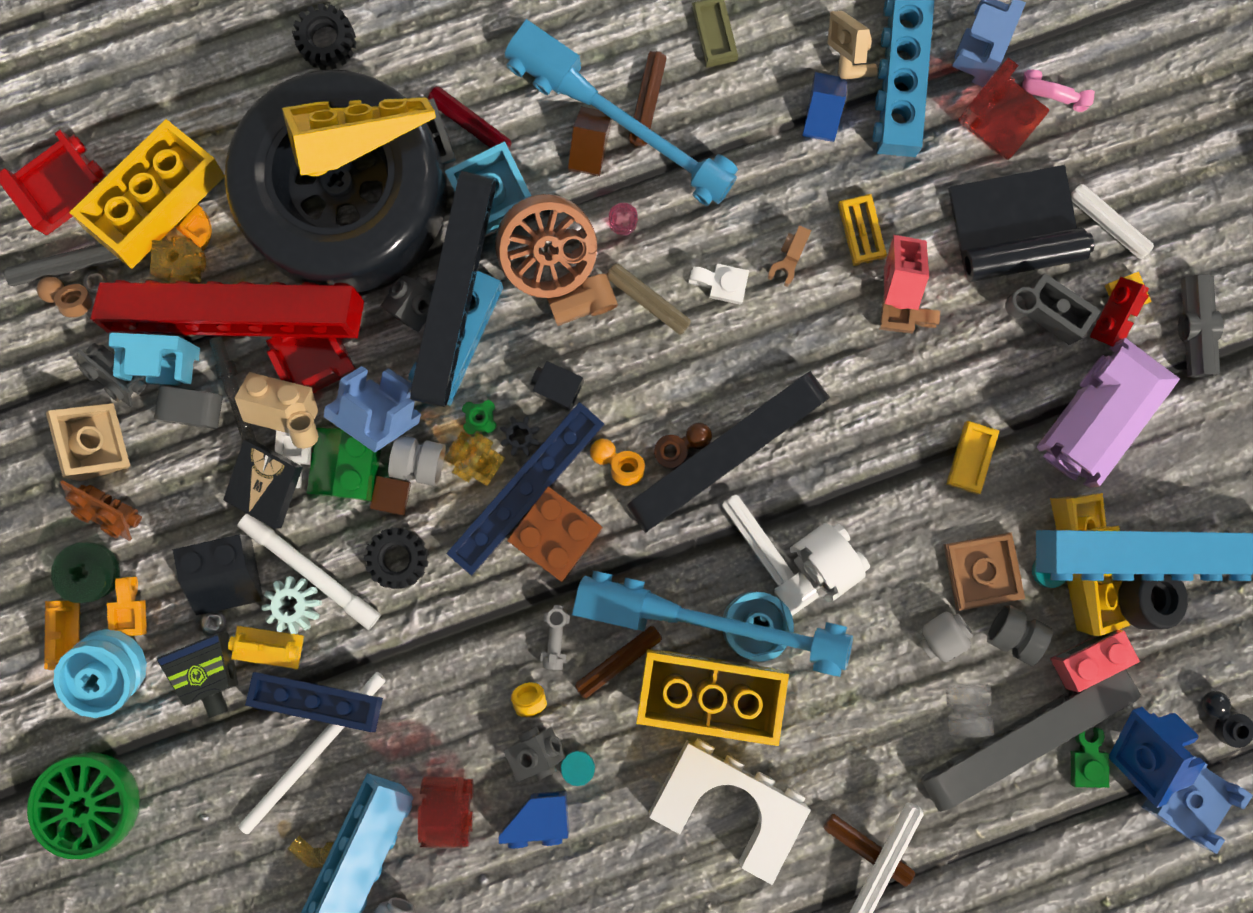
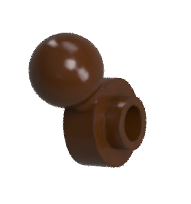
(697, 437)

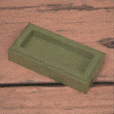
(714, 32)

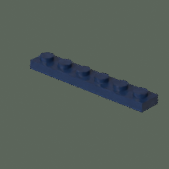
(525, 489)

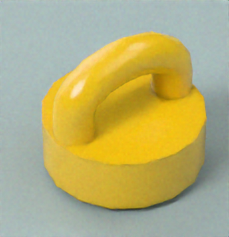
(528, 699)

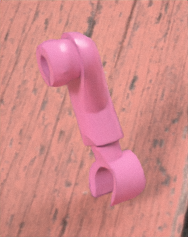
(1036, 86)

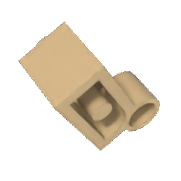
(279, 407)

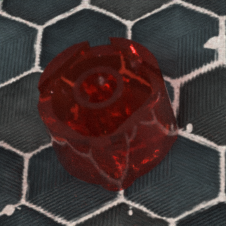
(445, 812)

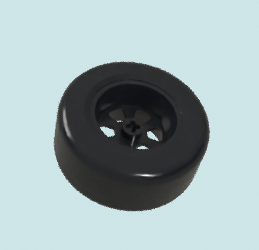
(269, 202)

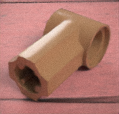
(591, 297)

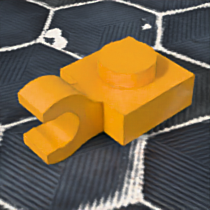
(126, 613)

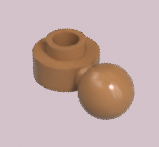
(70, 299)

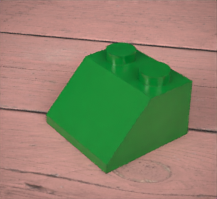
(342, 466)

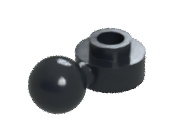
(1218, 706)

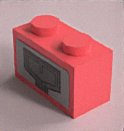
(1094, 660)

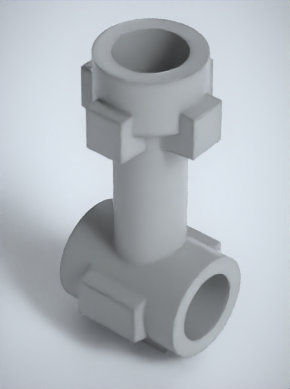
(556, 619)

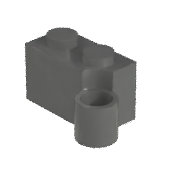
(1054, 308)

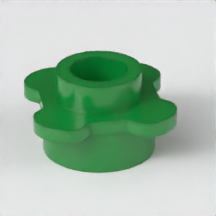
(486, 423)

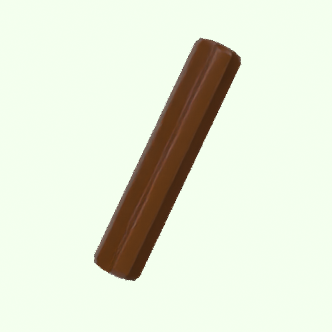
(648, 92)
(618, 662)
(864, 847)

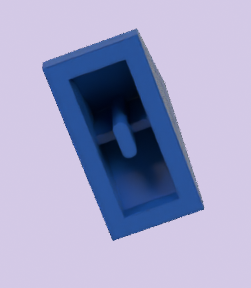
(825, 107)

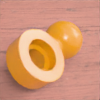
(604, 453)

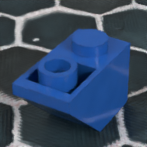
(539, 819)

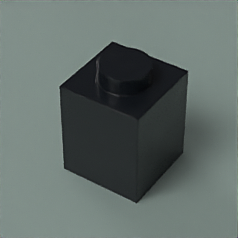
(557, 385)

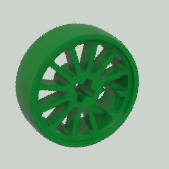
(60, 839)

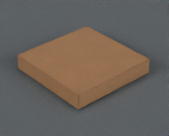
(984, 571)

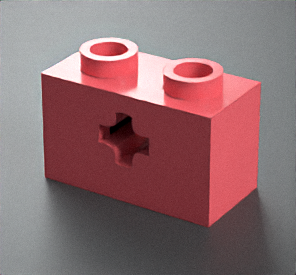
(906, 272)

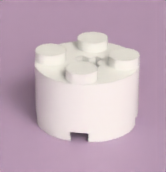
(830, 560)

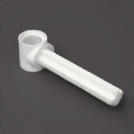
(792, 588)

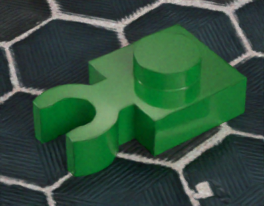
(1089, 764)

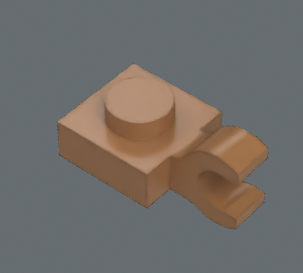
(793, 248)
(905, 319)

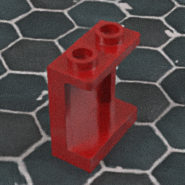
(53, 183)

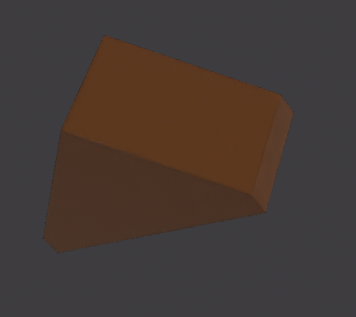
(589, 141)

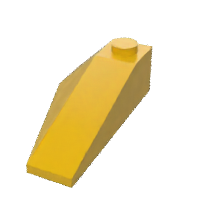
(332, 137)

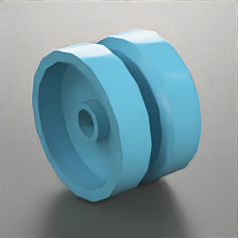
(100, 673)

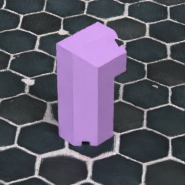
(1107, 413)

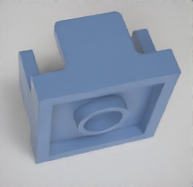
(988, 39)
(373, 411)

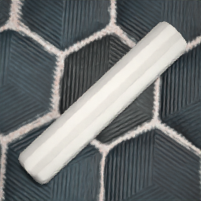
(1111, 221)

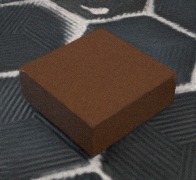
(390, 495)

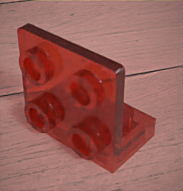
(1003, 112)

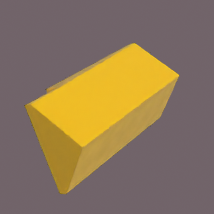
(1092, 602)

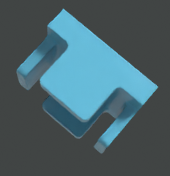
(158, 357)

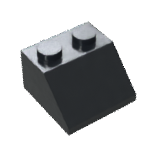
(219, 574)

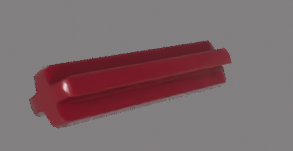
(467, 119)

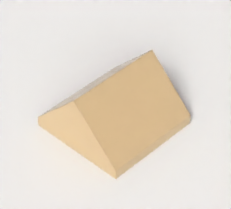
(88, 441)

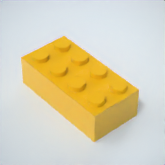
(148, 193)

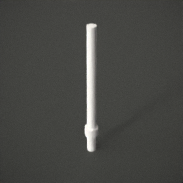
(302, 763)

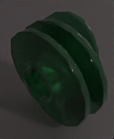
(68, 576)

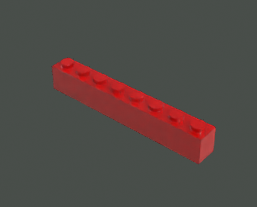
(229, 309)

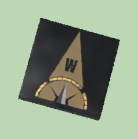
(262, 483)

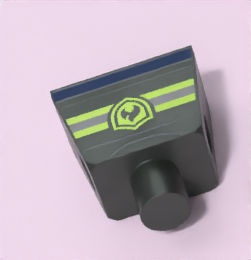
(202, 672)

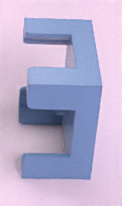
(1201, 808)

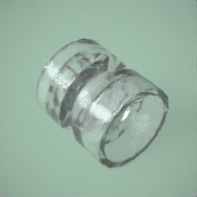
(969, 710)

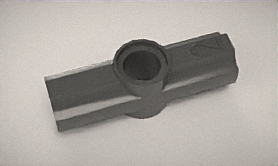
(1200, 326)

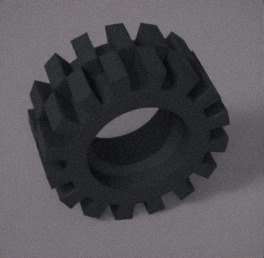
(324, 18)
(376, 564)

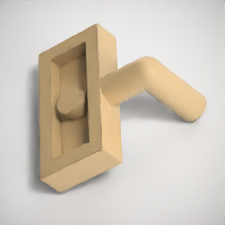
(852, 42)

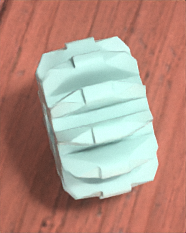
(280, 602)

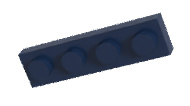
(314, 702)

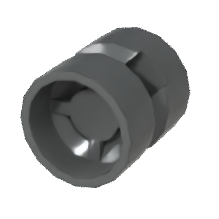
(1025, 638)

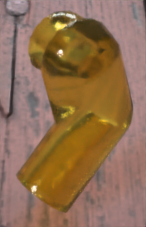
(308, 855)

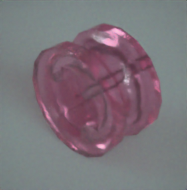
(633, 219)

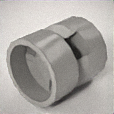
(416, 460)

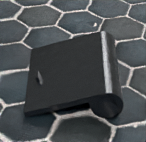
(1017, 224)

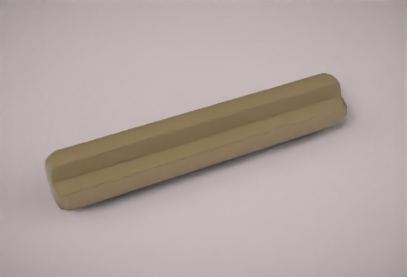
(648, 299)

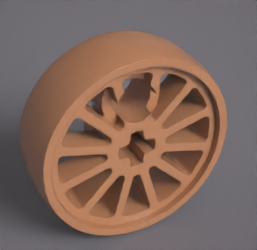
(584, 255)

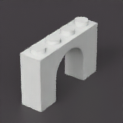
(779, 812)

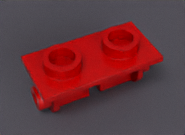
(1124, 300)

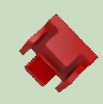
(310, 360)

